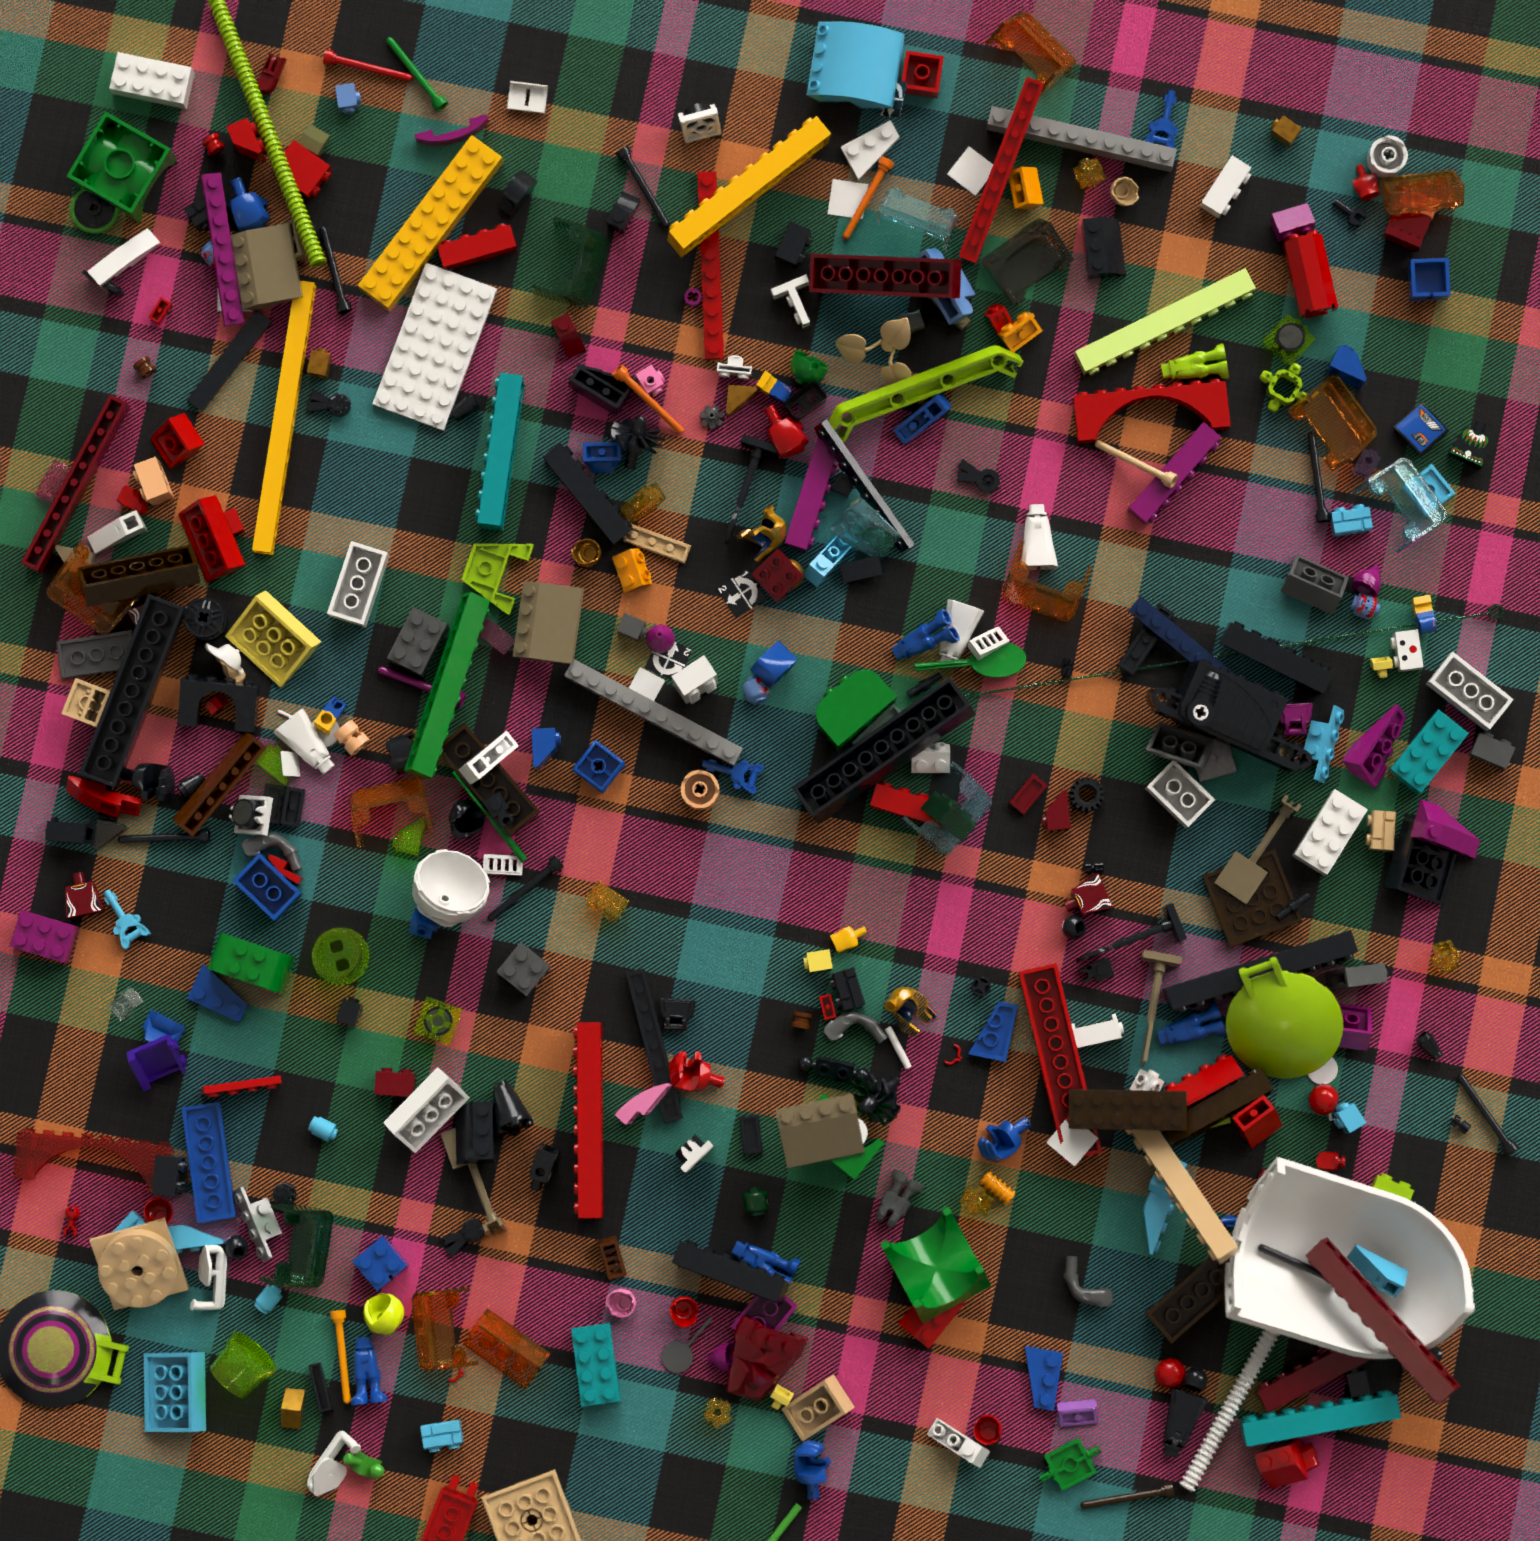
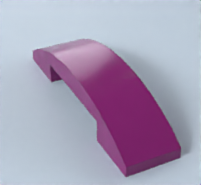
(456, 136)

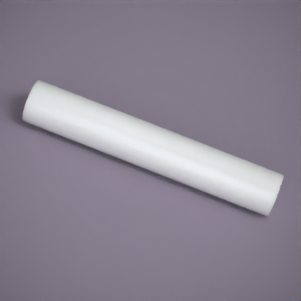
(898, 1048)

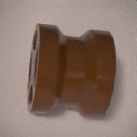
(144, 367)
(801, 1020)

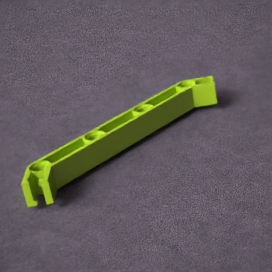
(922, 386)

